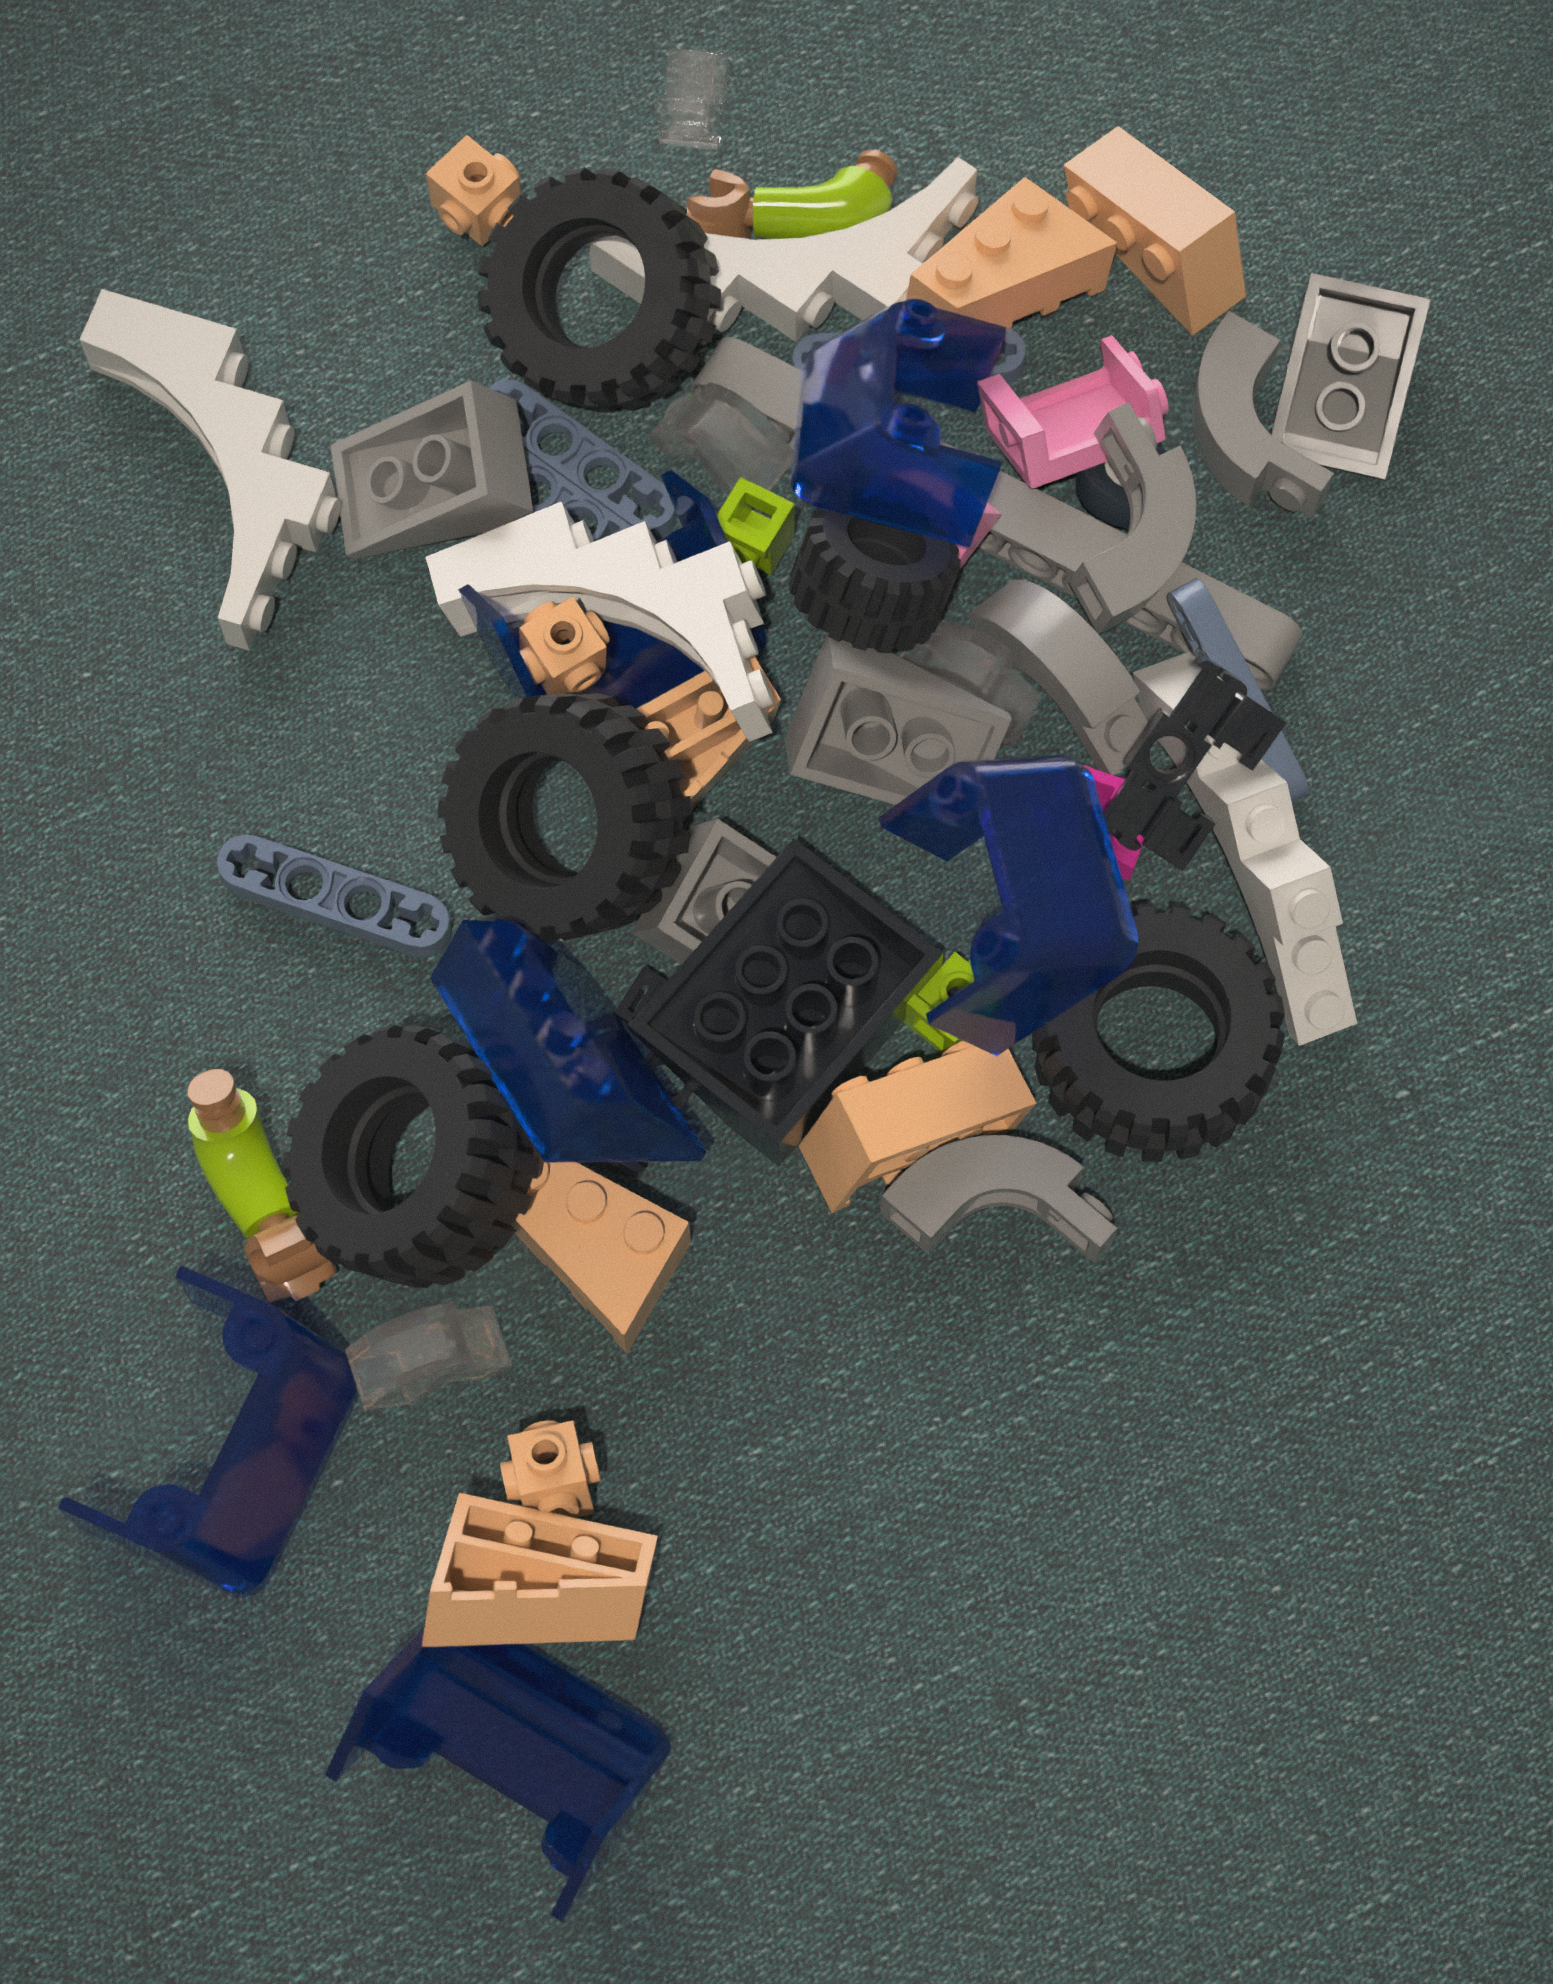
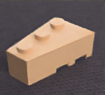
(1163, 224)
(1016, 260)
(701, 731)
(916, 1108)
(602, 1244)
(535, 1578)

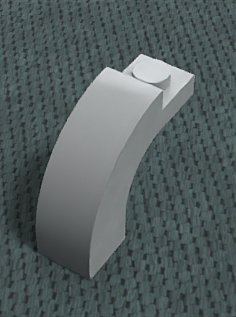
(1230, 433)
(1160, 527)
(1070, 665)
(993, 1173)

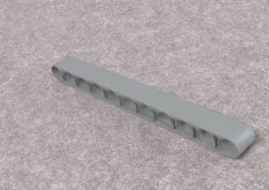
(1033, 528)

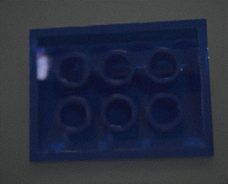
(558, 1050)

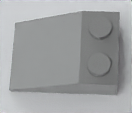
(1350, 374)
(432, 473)
(885, 724)
(711, 881)

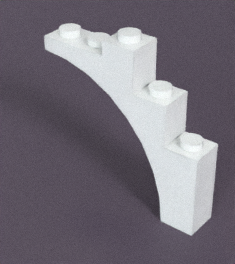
(800, 278)
(198, 376)
(626, 579)
(1279, 875)

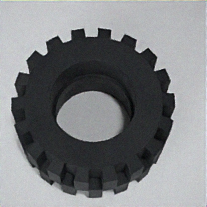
(872, 581)

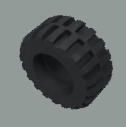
(526, 276)
(494, 828)
(1181, 1112)
(346, 1148)

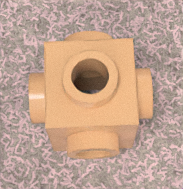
(473, 189)
(566, 666)
(551, 1469)

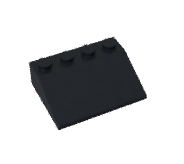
(786, 1000)

